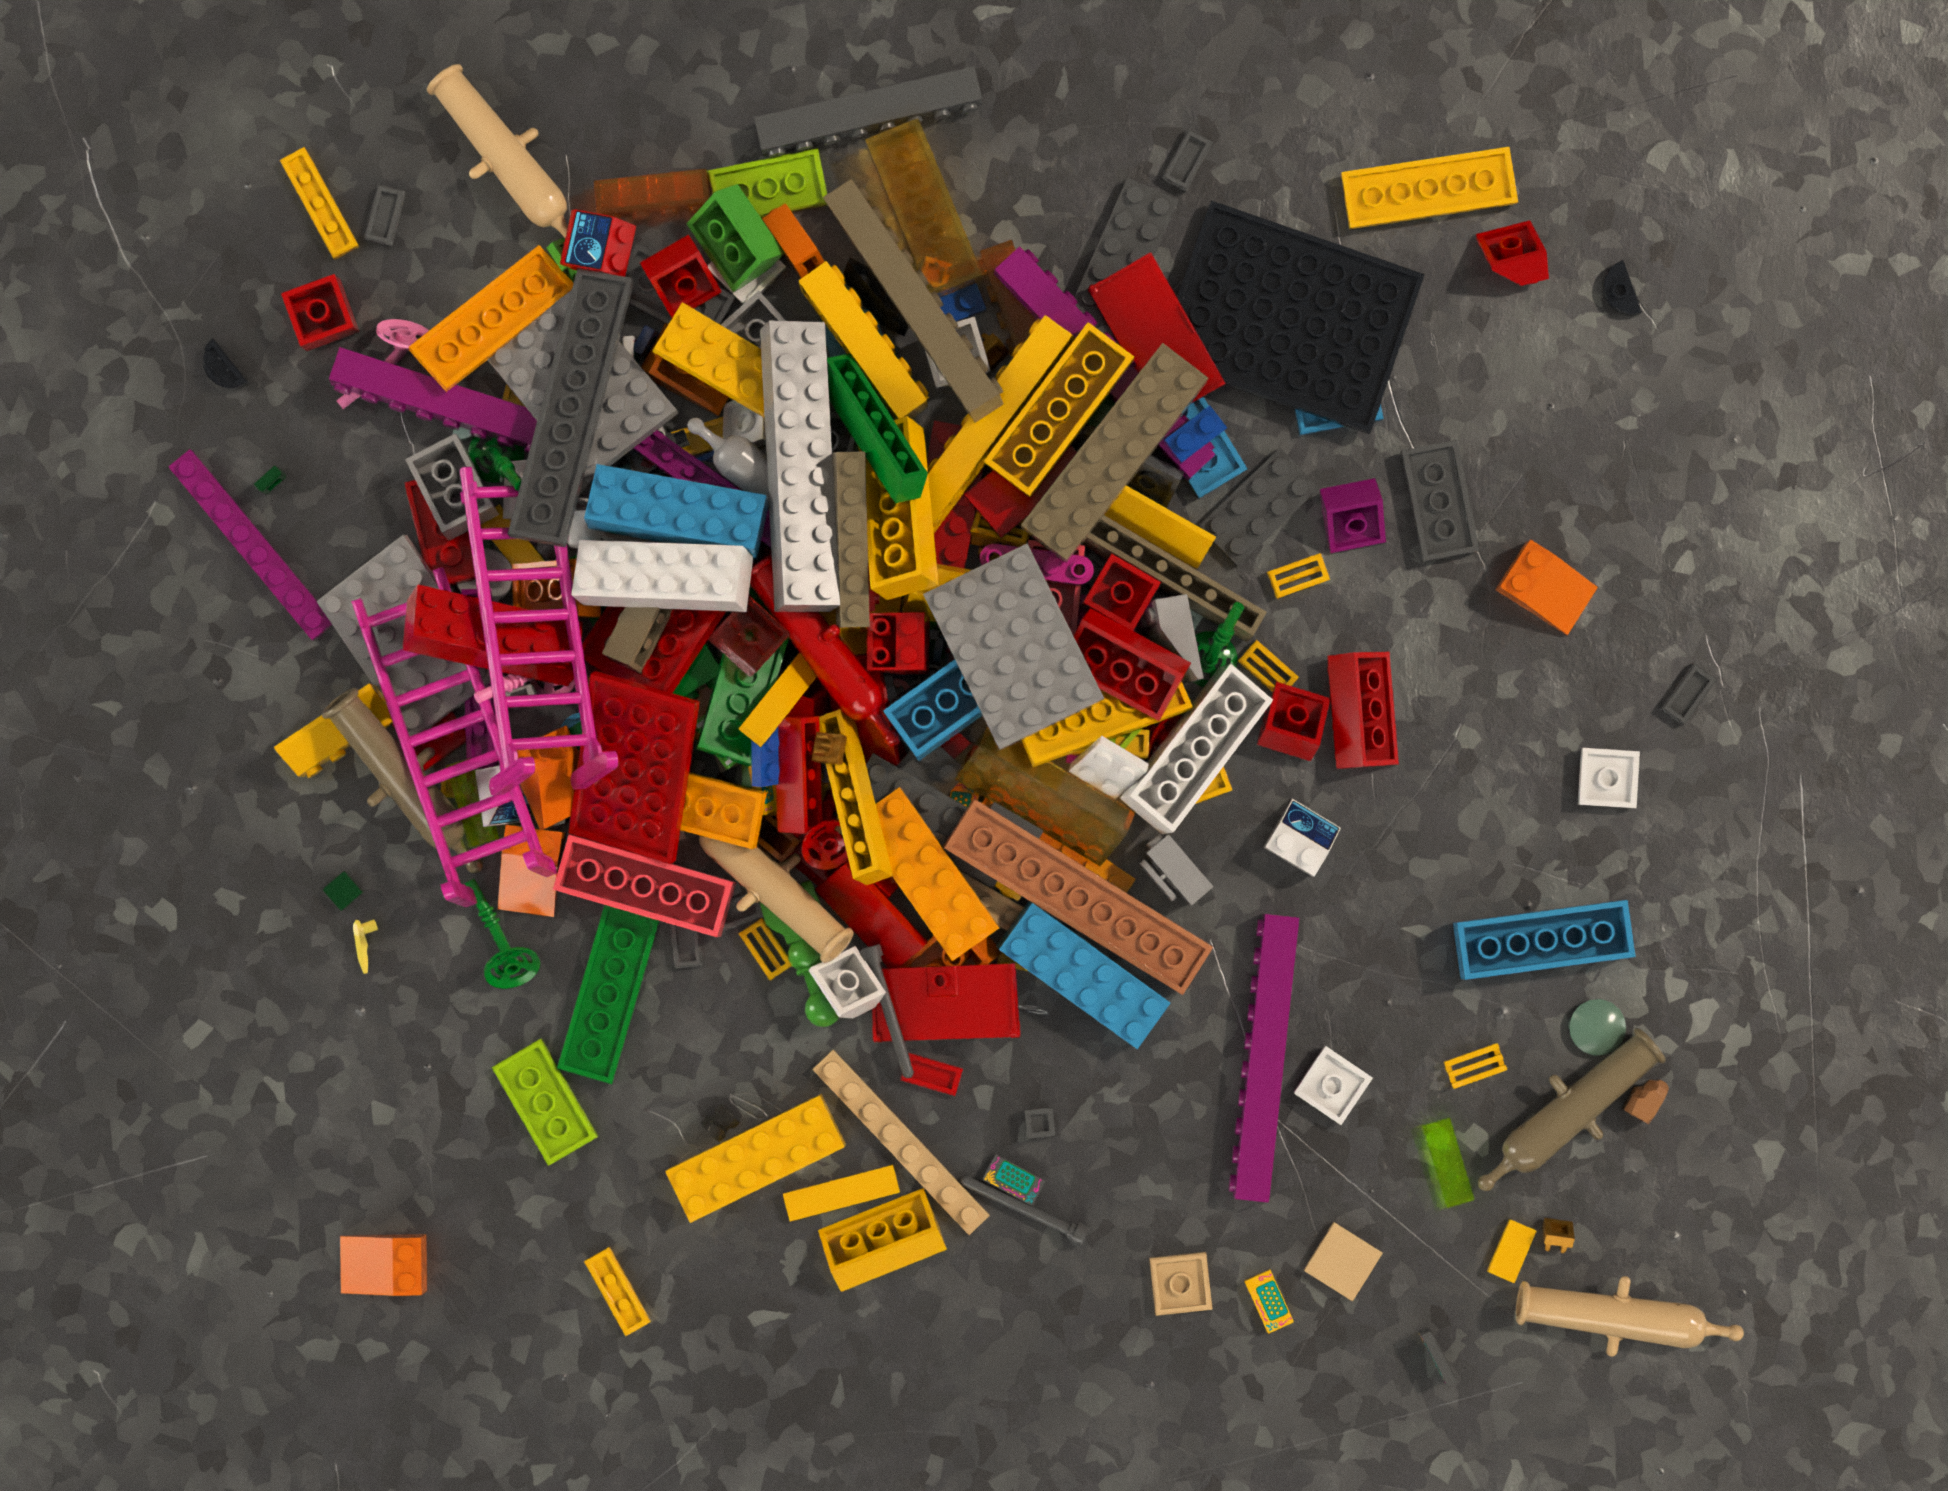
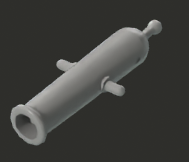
(736, 459)

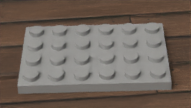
(631, 404)
(383, 584)
(1013, 646)

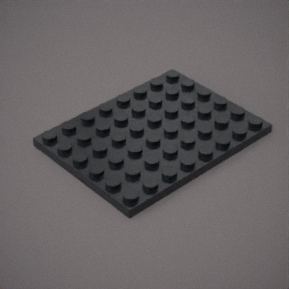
(1297, 315)

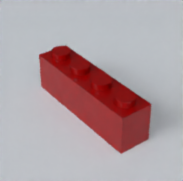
(799, 777)

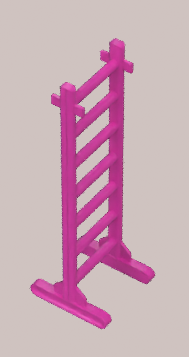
(516, 770)
(453, 889)

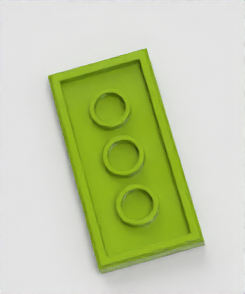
(776, 181)
(545, 1102)

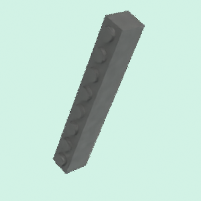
(868, 111)

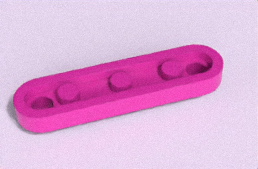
(1050, 565)

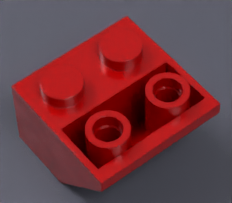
(898, 643)

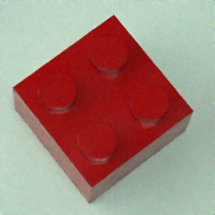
(320, 312)

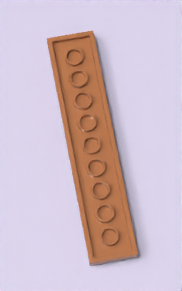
(1077, 896)

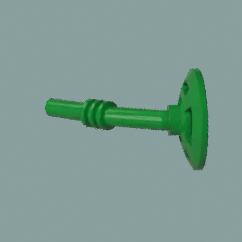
(501, 465)
(1221, 638)
(507, 955)

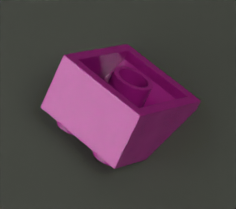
(1353, 515)

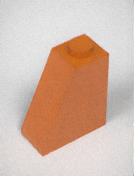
(793, 240)

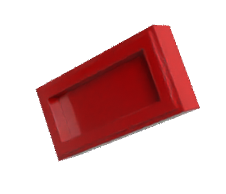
(934, 1074)

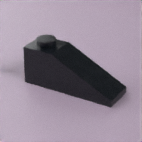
(874, 297)

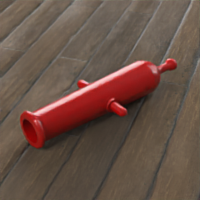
(828, 657)

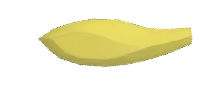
(360, 941)

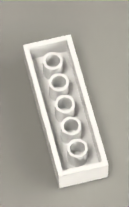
(662, 575)
(1197, 749)

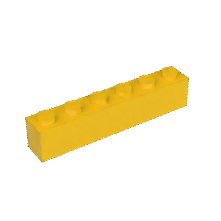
(856, 804)

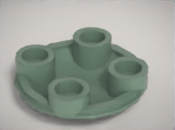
(1597, 1027)

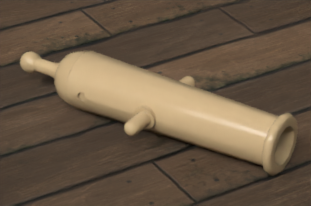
(501, 150)
(781, 894)
(1619, 1316)

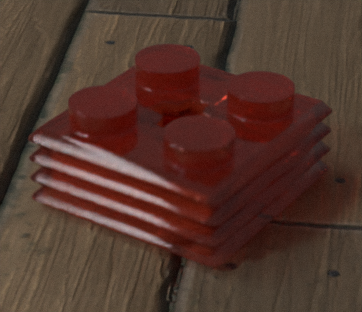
(766, 640)

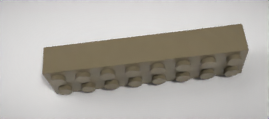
(1114, 453)

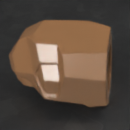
(1646, 1100)

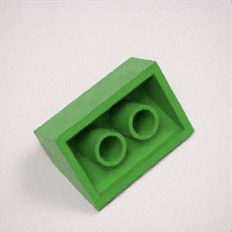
(735, 237)

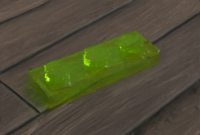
(466, 793)
(1447, 1162)

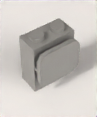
(1174, 870)

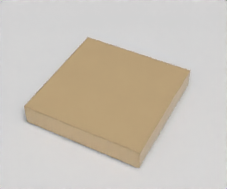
(1343, 1261)
(1180, 1283)

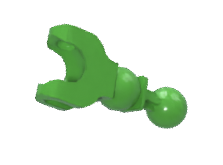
(802, 958)

